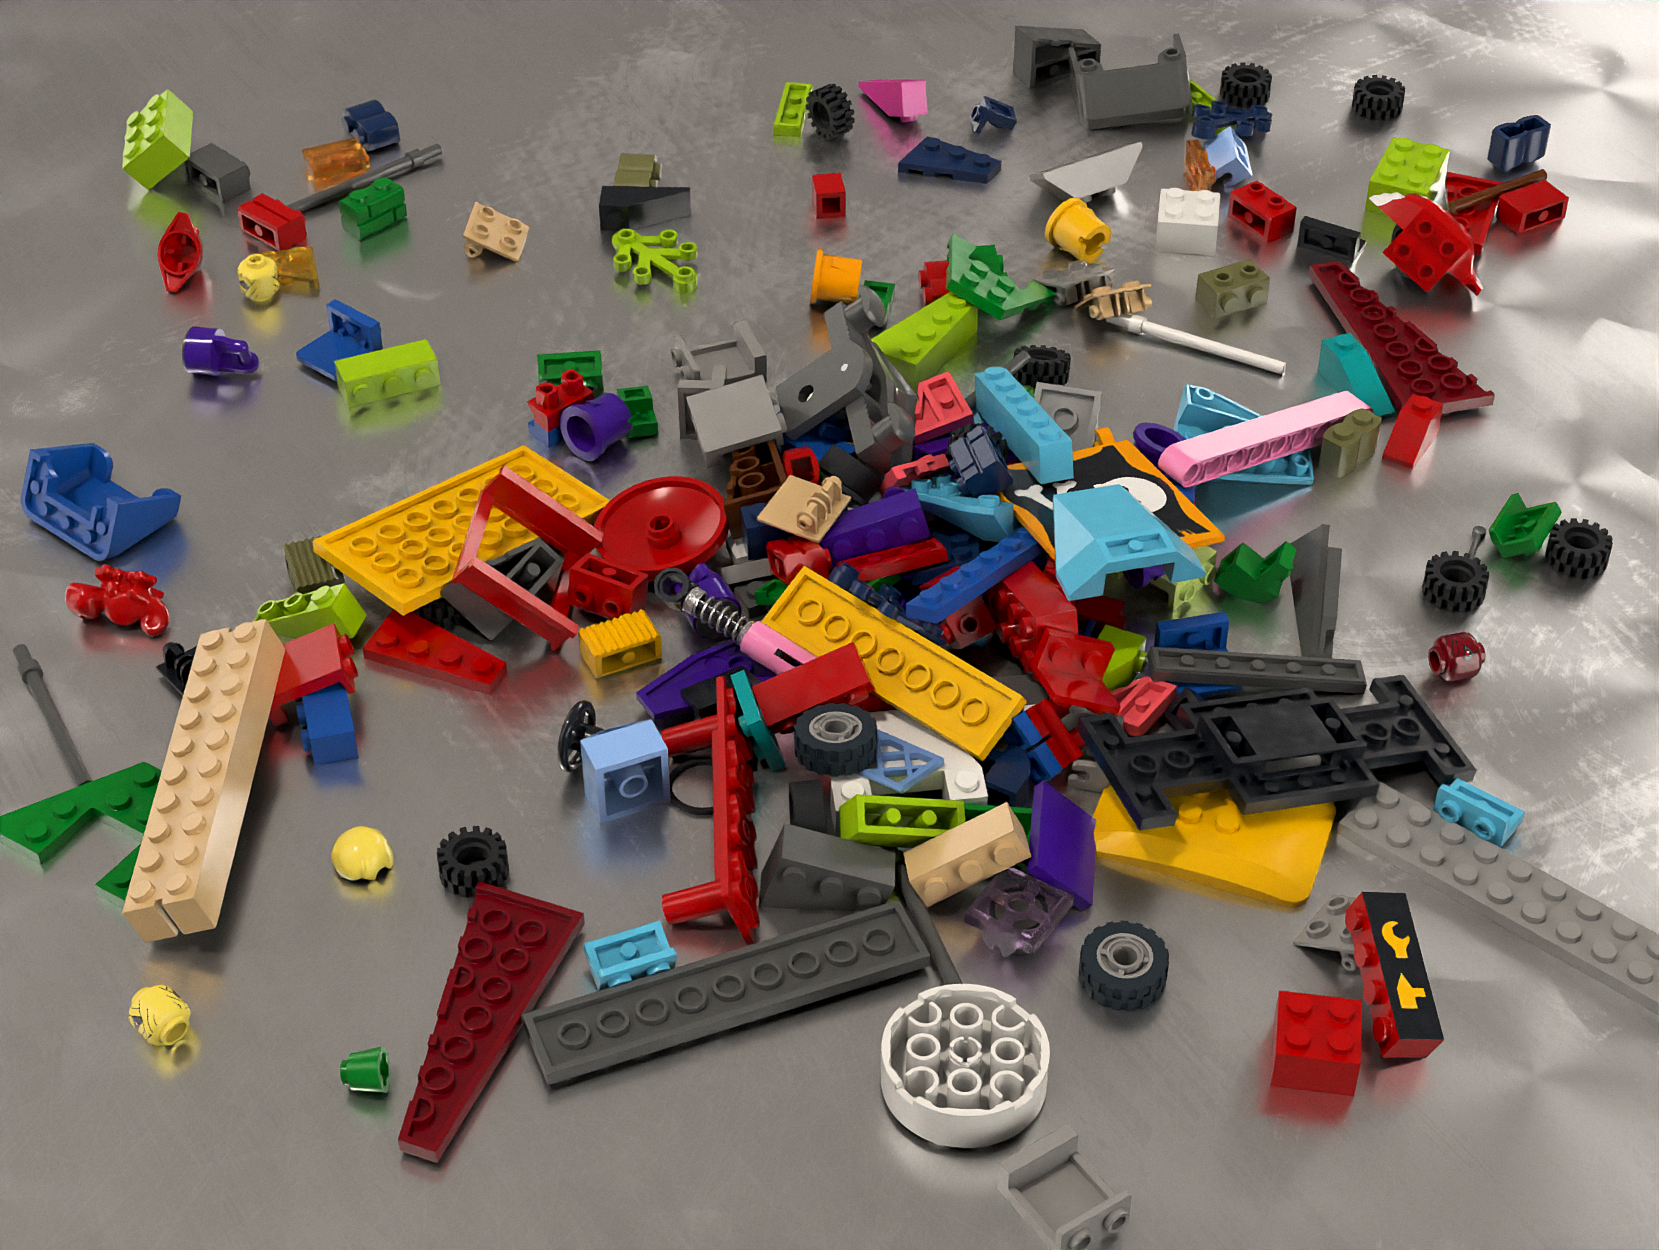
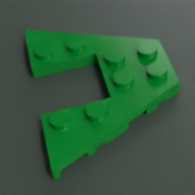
(115, 799)

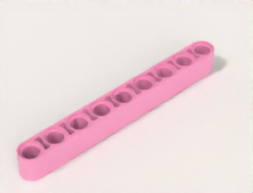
(1256, 440)

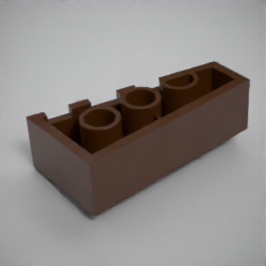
(754, 480)

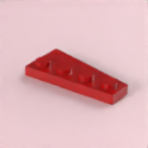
(1477, 218)
(433, 652)

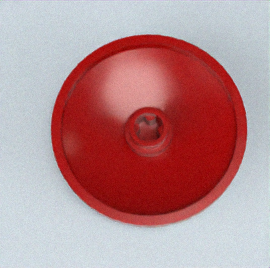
(663, 525)

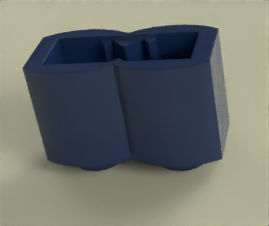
(371, 125)
(1519, 142)

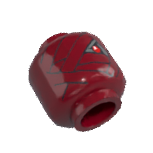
(1456, 656)

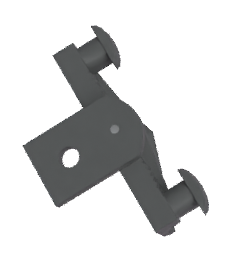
(861, 380)

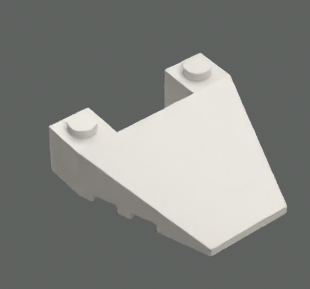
(958, 778)

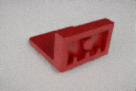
(1073, 670)

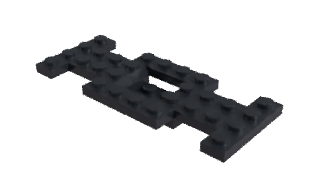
(1236, 737)

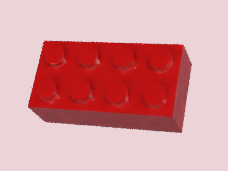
(1026, 606)

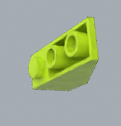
(312, 611)

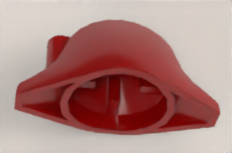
(180, 252)

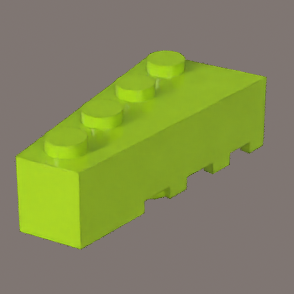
(929, 338)

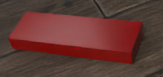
(898, 559)

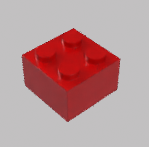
(1316, 1043)

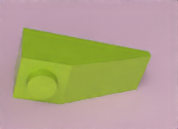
(1127, 658)

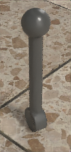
(1478, 533)

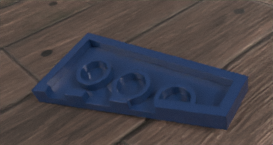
(960, 547)

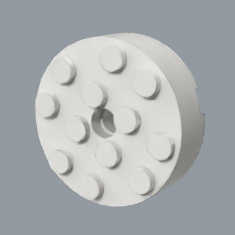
(964, 1066)

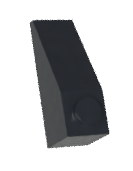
(641, 206)

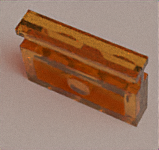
(336, 158)
(1199, 173)

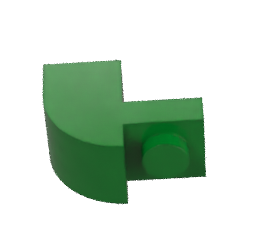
(1252, 577)

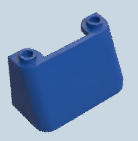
(75, 499)

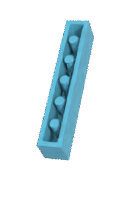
(1024, 425)

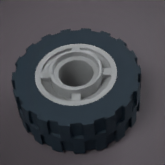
(835, 739)
(1123, 965)

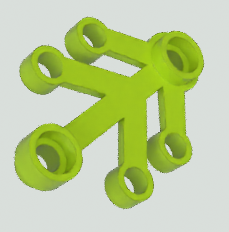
(630, 242)

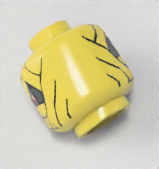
(258, 277)
(159, 1015)

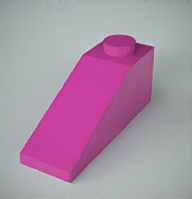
(898, 97)

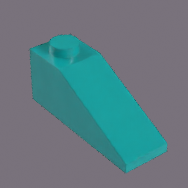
(1349, 368)

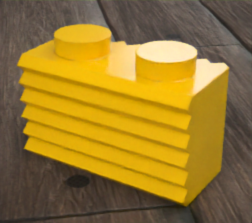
(620, 643)

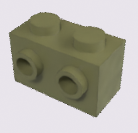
(1232, 288)

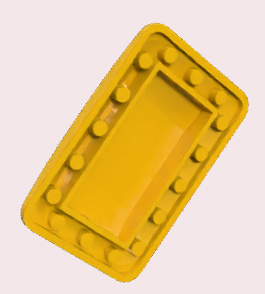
(1214, 845)

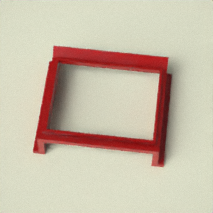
(548, 521)

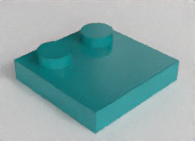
(753, 723)

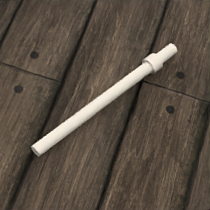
(1139, 324)

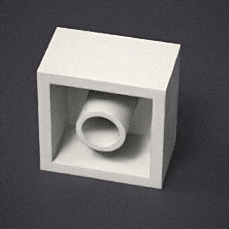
(1187, 222)

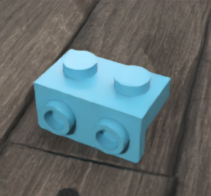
(1478, 811)
(629, 955)

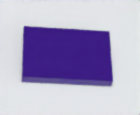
(1062, 845)

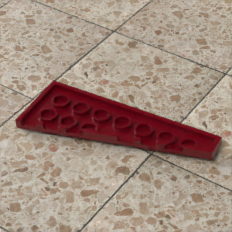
(1398, 350)
(498, 975)

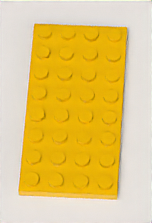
(414, 545)

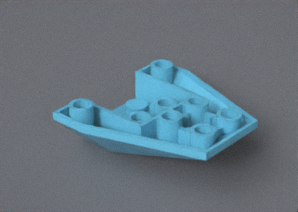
(1207, 411)
(981, 516)
(1110, 533)

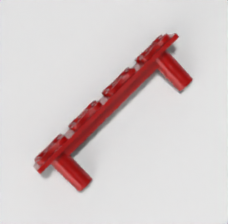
(734, 830)

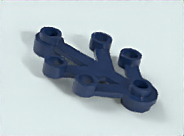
(1222, 116)
(886, 599)

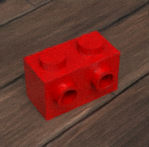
(1262, 211)
(606, 587)
(966, 623)

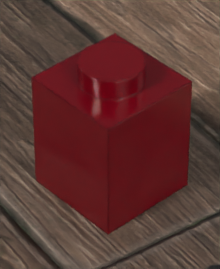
(1103, 610)

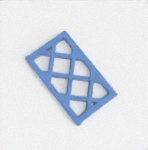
(907, 752)

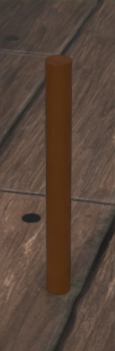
(1496, 191)

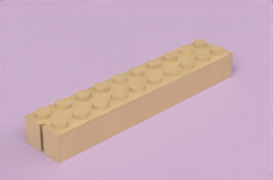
(205, 783)

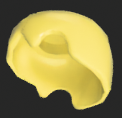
(361, 853)

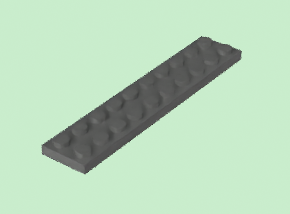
(724, 991)

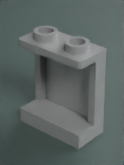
(741, 355)
(735, 417)
(1061, 1193)

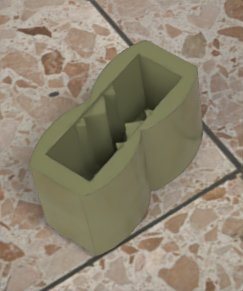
(638, 170)
(1349, 443)

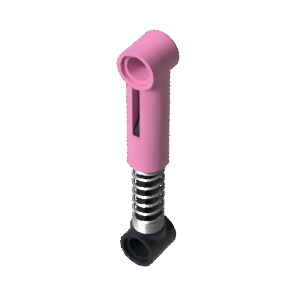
(754, 638)

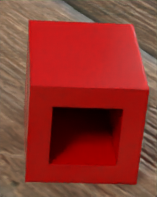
(828, 195)

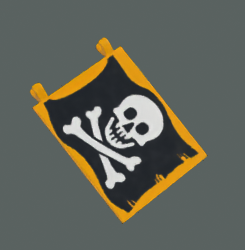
(1103, 466)

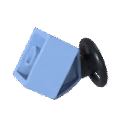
(621, 764)

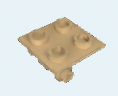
(495, 232)
(1109, 303)
(805, 507)

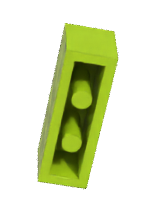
(387, 373)
(898, 820)

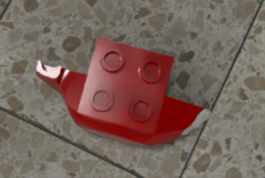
(1429, 241)

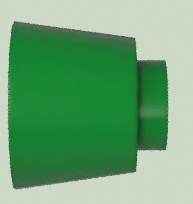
(367, 1070)

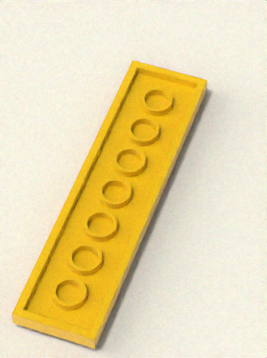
(903, 665)

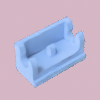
(1229, 155)

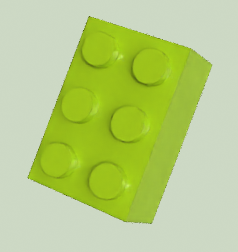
(157, 139)
(1408, 169)

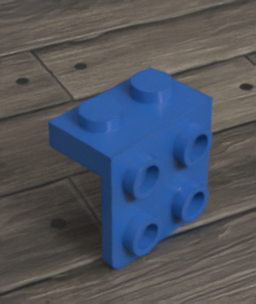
(349, 336)
(1196, 633)

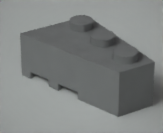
(1043, 53)
(525, 565)
(825, 873)

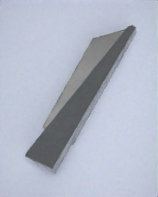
(1316, 591)

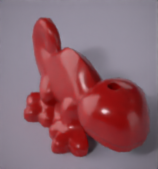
(123, 599)

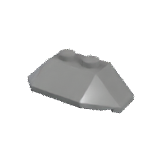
(1090, 174)

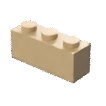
(966, 854)

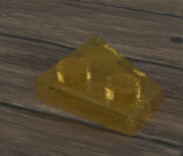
(295, 265)

